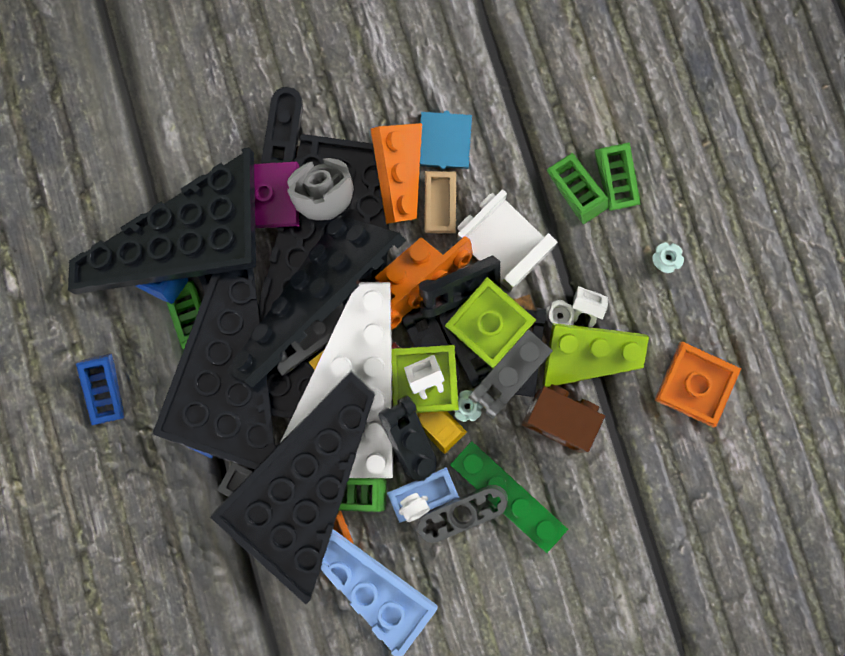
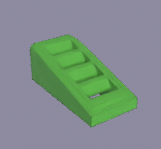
(626, 162)
(593, 208)
(178, 321)
(378, 495)

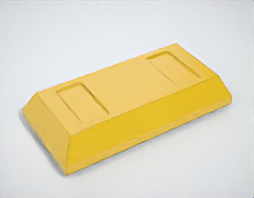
(441, 429)

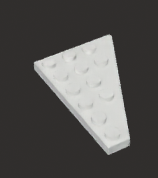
(364, 346)

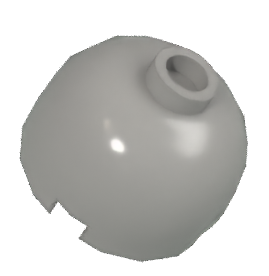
(321, 190)

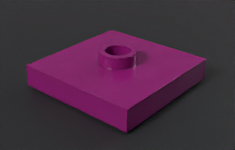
(272, 199)

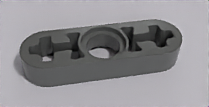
(445, 531)

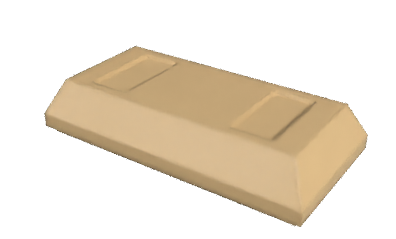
(440, 202)

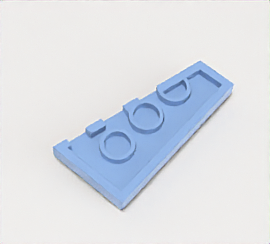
(380, 596)

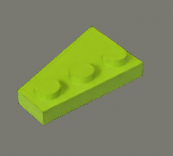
(591, 353)

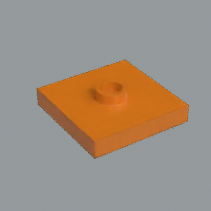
(697, 384)

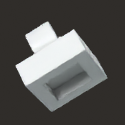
(590, 303)
(424, 375)

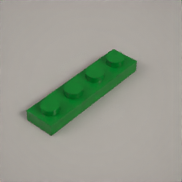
(522, 507)

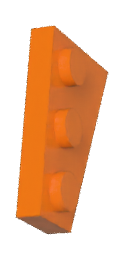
(398, 167)

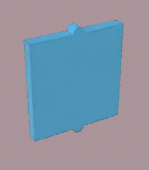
(445, 140)

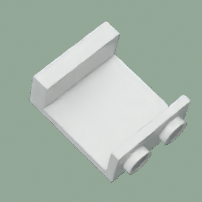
(508, 237)

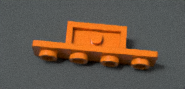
(418, 264)

